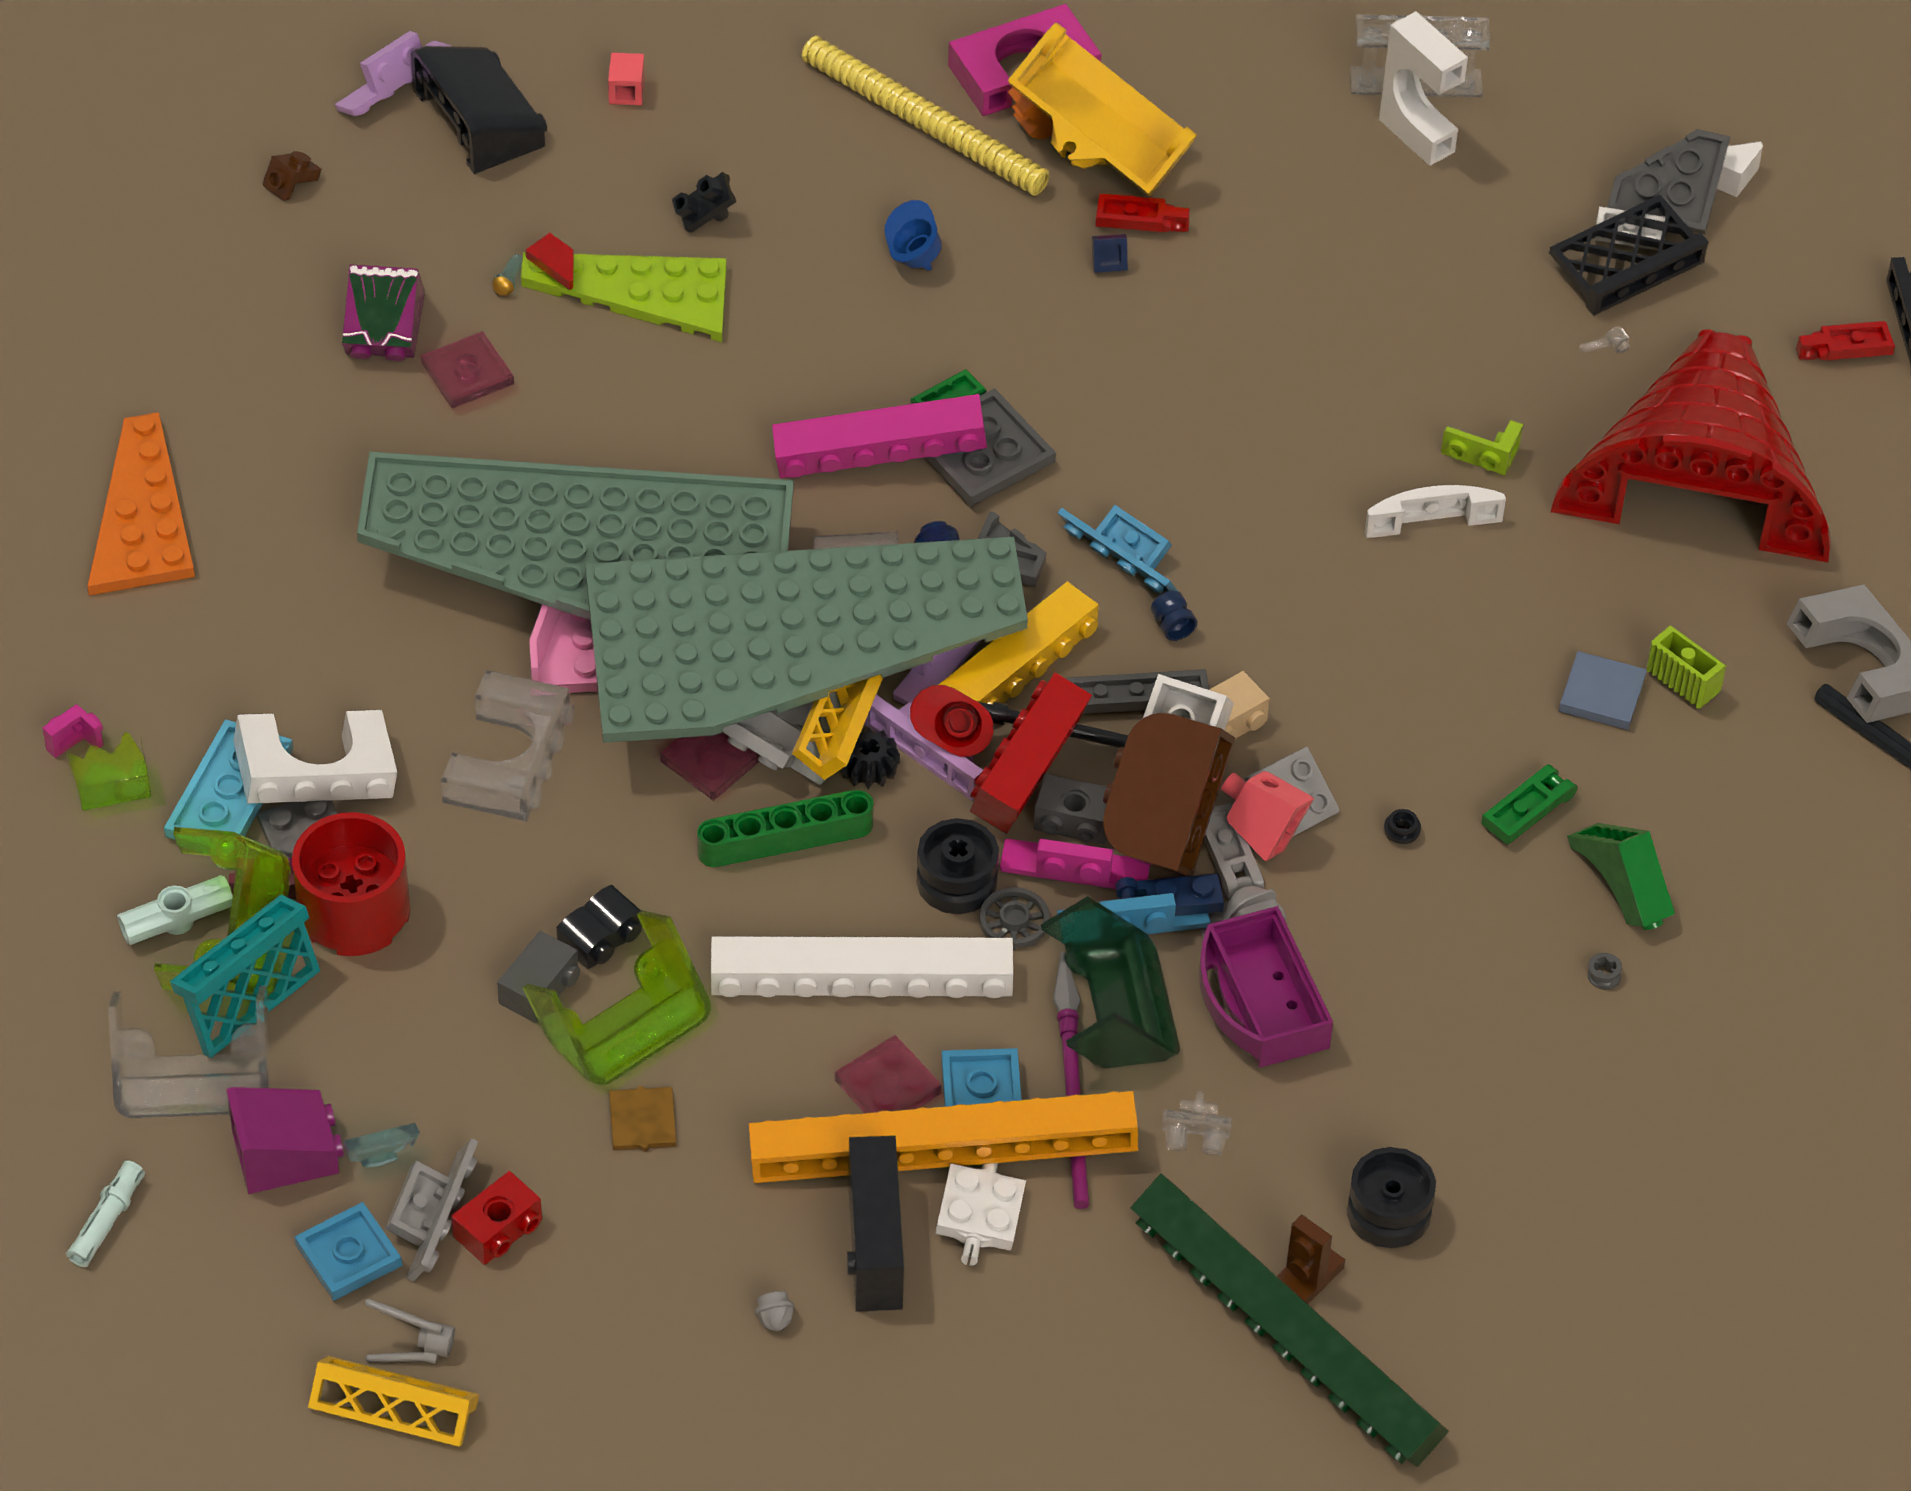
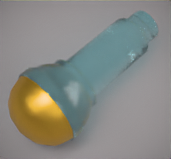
(505, 281)

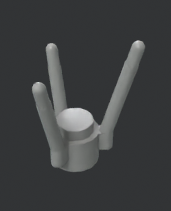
(433, 1337)

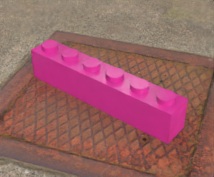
(879, 436)

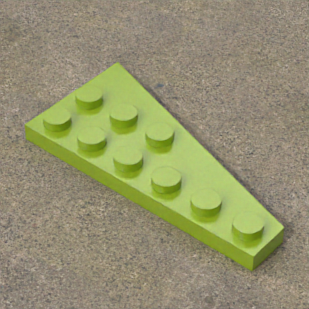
(645, 288)

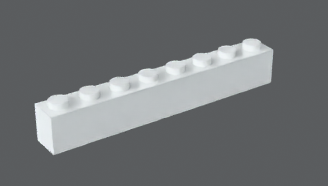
(862, 966)

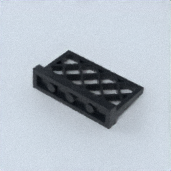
(1639, 277)

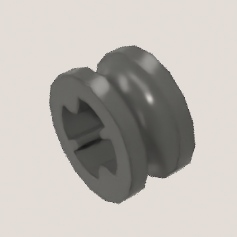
(1611, 964)

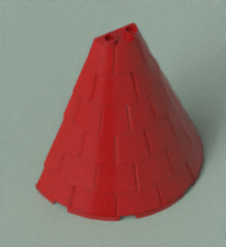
(1710, 432)

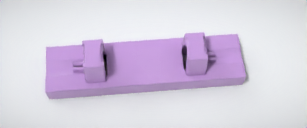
(953, 769)

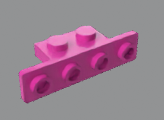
(1069, 862)

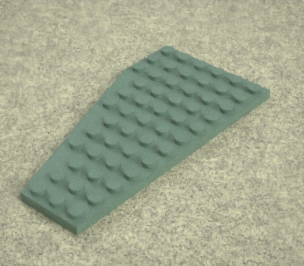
(540, 523)
(762, 632)

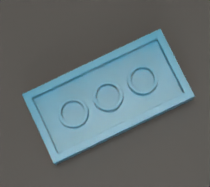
(216, 791)

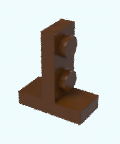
(1310, 1260)

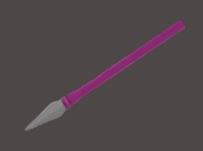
(1067, 1002)

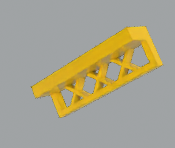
(844, 725)
(394, 1385)

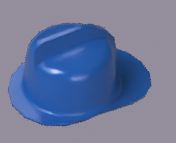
(913, 235)

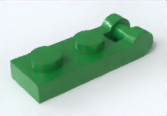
(1528, 804)

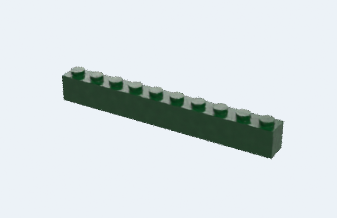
(1289, 1320)

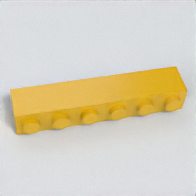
(1018, 658)

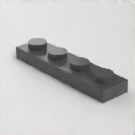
(1130, 691)

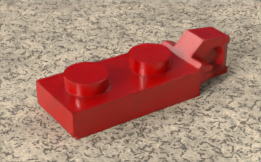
(1140, 214)
(1847, 342)

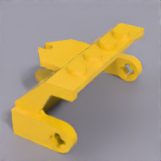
(1099, 113)

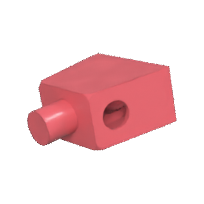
(1265, 811)

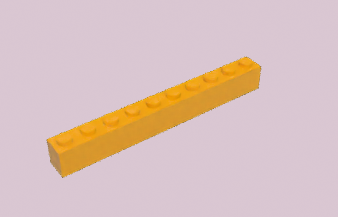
(949, 1135)

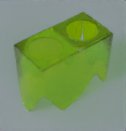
(110, 777)

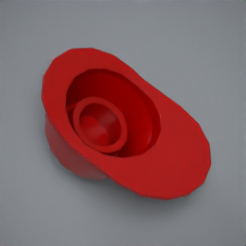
(951, 720)

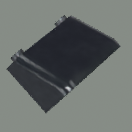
(480, 103)

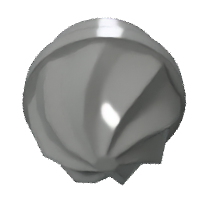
(774, 1310)

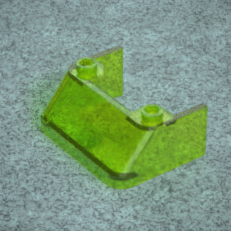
(259, 879)
(639, 1025)

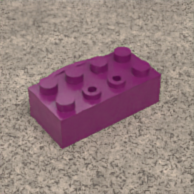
(1260, 984)

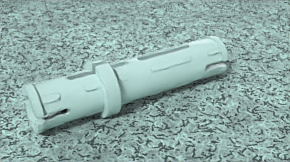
(113, 1201)

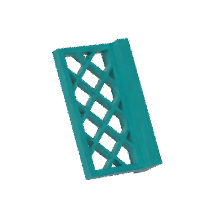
(238, 955)

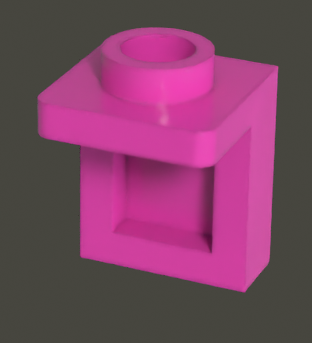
(70, 728)

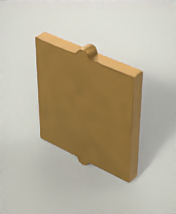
(642, 1118)

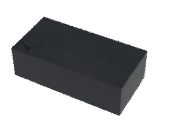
(875, 1224)

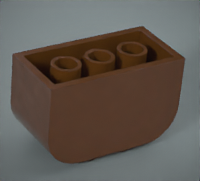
(1166, 790)

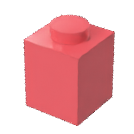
(626, 78)

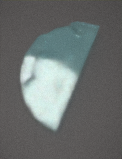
(381, 1146)

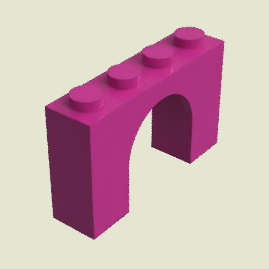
(977, 56)

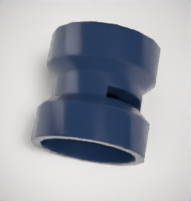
(1172, 613)

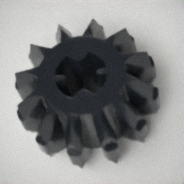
(872, 759)

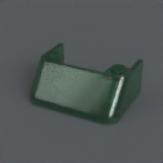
(1124, 985)

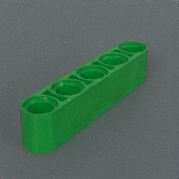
(785, 828)

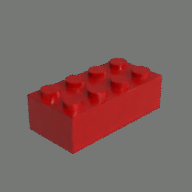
(1028, 751)

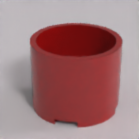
(352, 882)

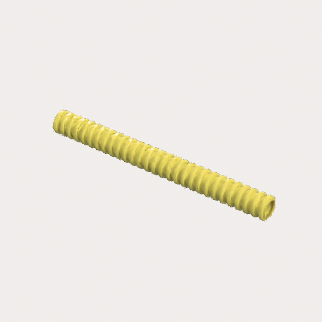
(925, 115)

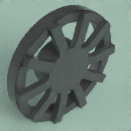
(1014, 916)

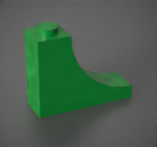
(1630, 868)

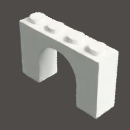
(1423, 53)
(276, 776)

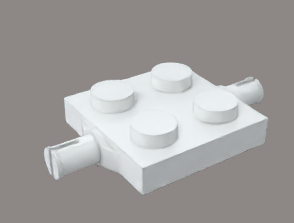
(980, 1208)

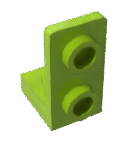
(1490, 455)

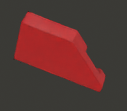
(553, 258)

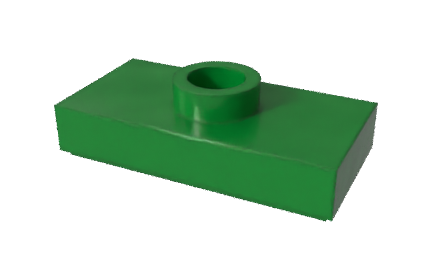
(956, 386)

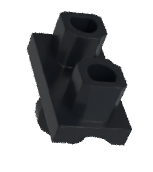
(707, 202)

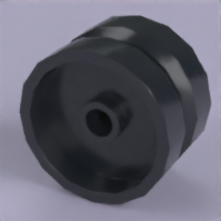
(957, 865)
(1391, 1197)

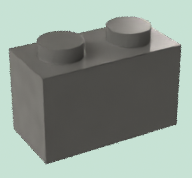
(542, 963)

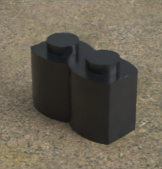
(600, 926)

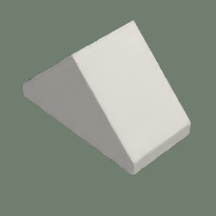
(1739, 167)

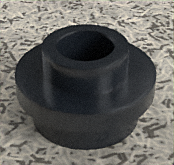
(1402, 819)

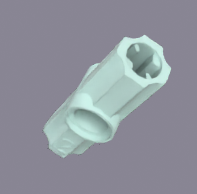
(175, 910)

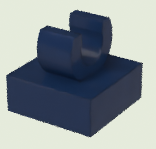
(1109, 253)

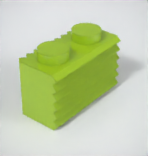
(1685, 667)

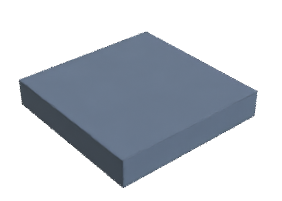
(1602, 690)

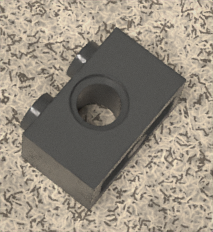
(1071, 809)

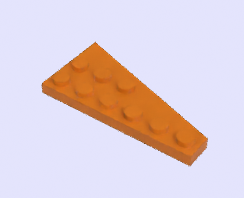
(142, 520)

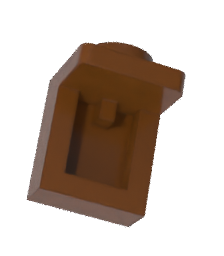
(288, 170)

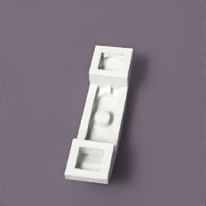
(1434, 502)

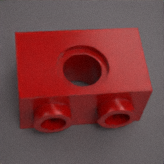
(504, 1199)

